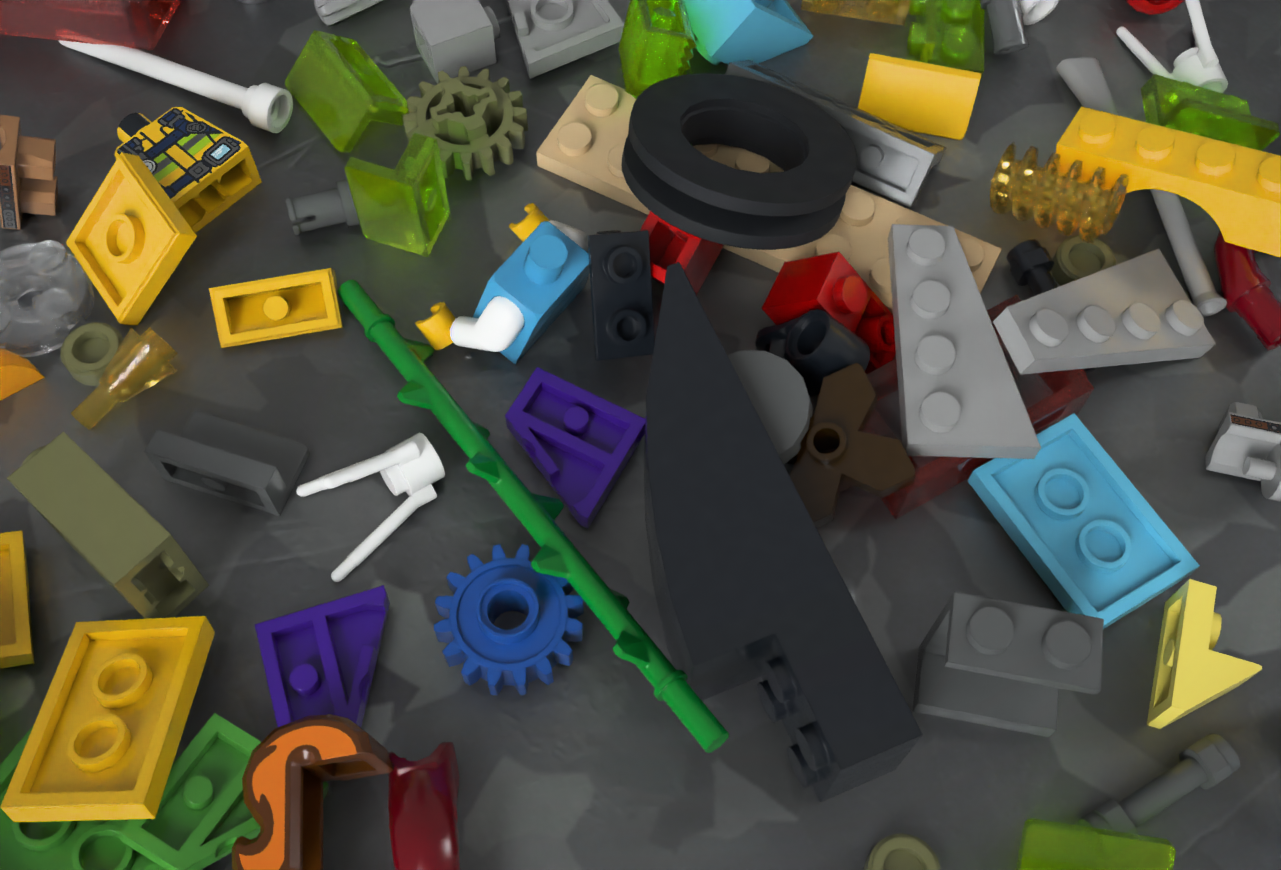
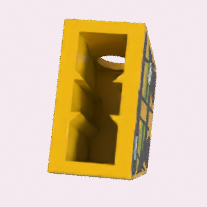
(192, 161)

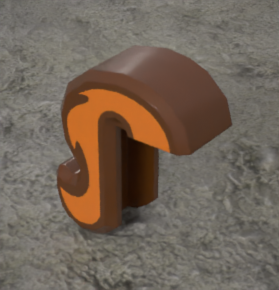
(287, 788)

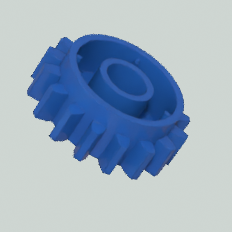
(512, 654)

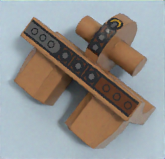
(25, 174)

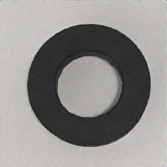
(728, 202)

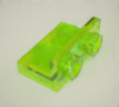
(947, 33)
(1205, 113)

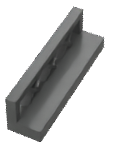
(887, 156)

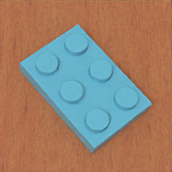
(1083, 524)

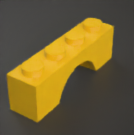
(1225, 179)

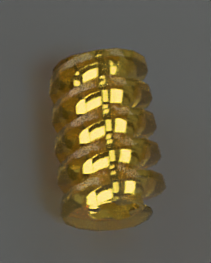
(1056, 195)

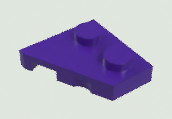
(574, 440)
(324, 656)

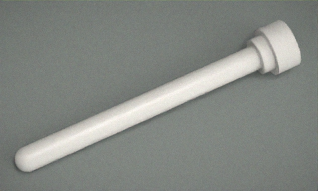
(263, 105)

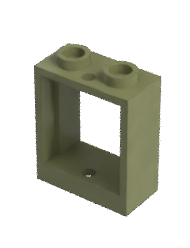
(108, 528)

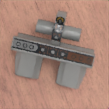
(1248, 448)

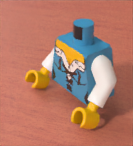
(522, 294)

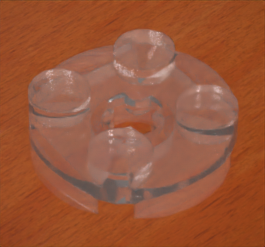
(63, 300)

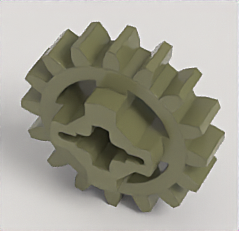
(470, 119)

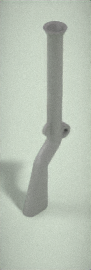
(1090, 88)

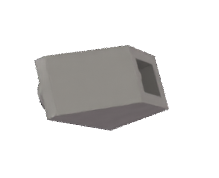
(454, 35)

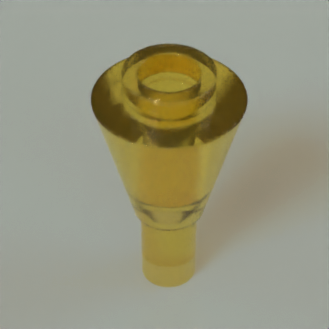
(134, 368)

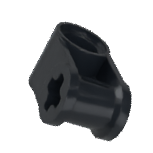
(814, 346)

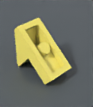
(1186, 667)

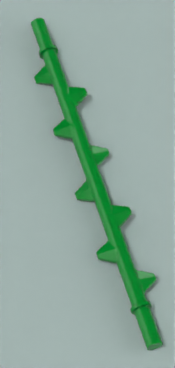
(538, 516)

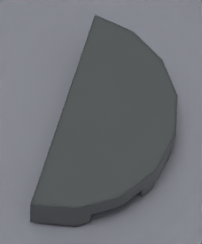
(777, 396)

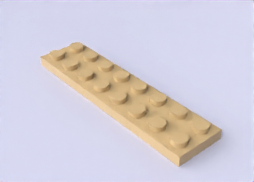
(589, 150)

